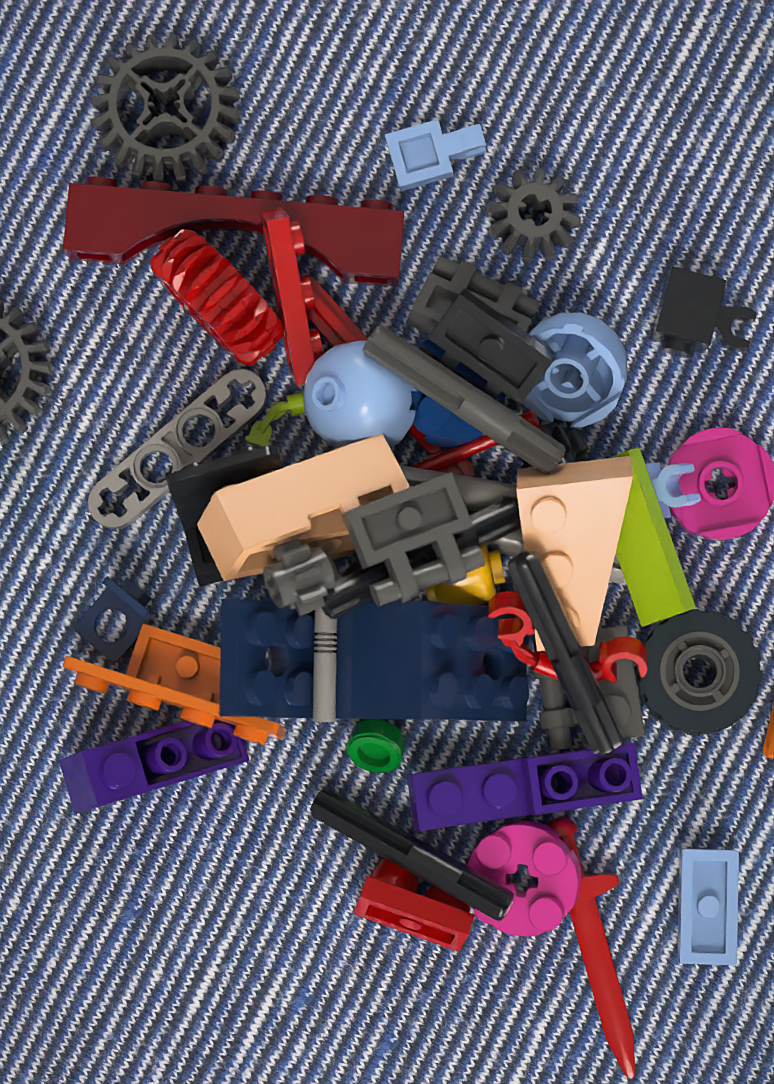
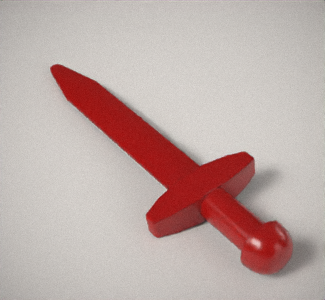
(598, 956)

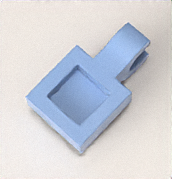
(424, 154)

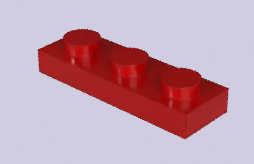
(291, 292)

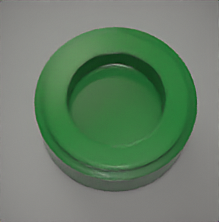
(376, 746)

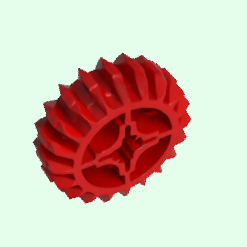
(217, 296)

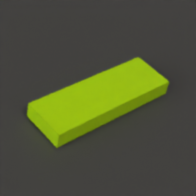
(648, 552)

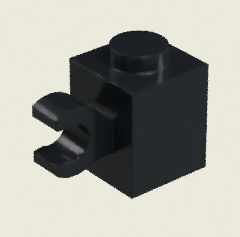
(693, 311)

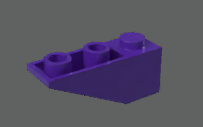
(149, 762)

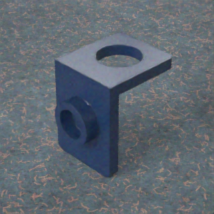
(131, 602)

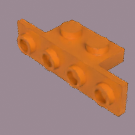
(173, 672)

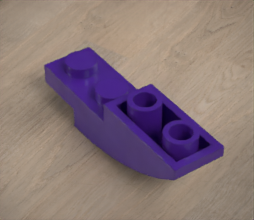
(523, 787)

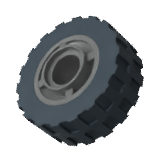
(733, 665)

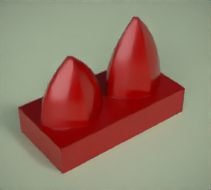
(393, 901)

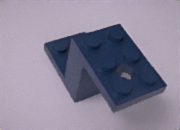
(390, 663)

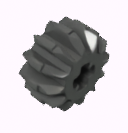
(525, 232)

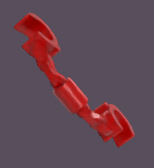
(515, 629)

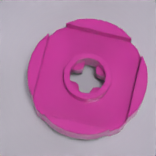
(745, 503)
(547, 858)

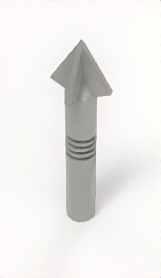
(325, 663)

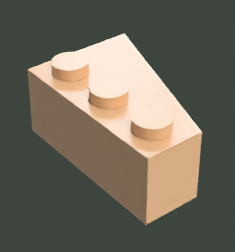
(295, 503)
(575, 528)

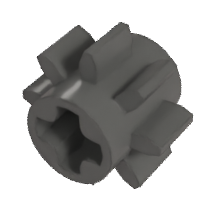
(299, 577)

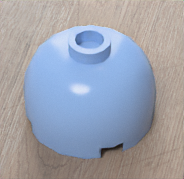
(586, 372)
(356, 398)

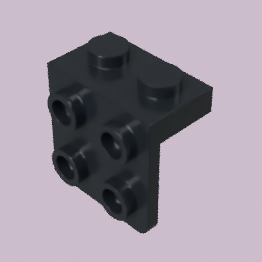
(195, 485)

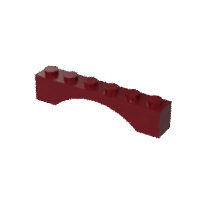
(121, 223)

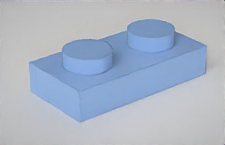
(708, 906)

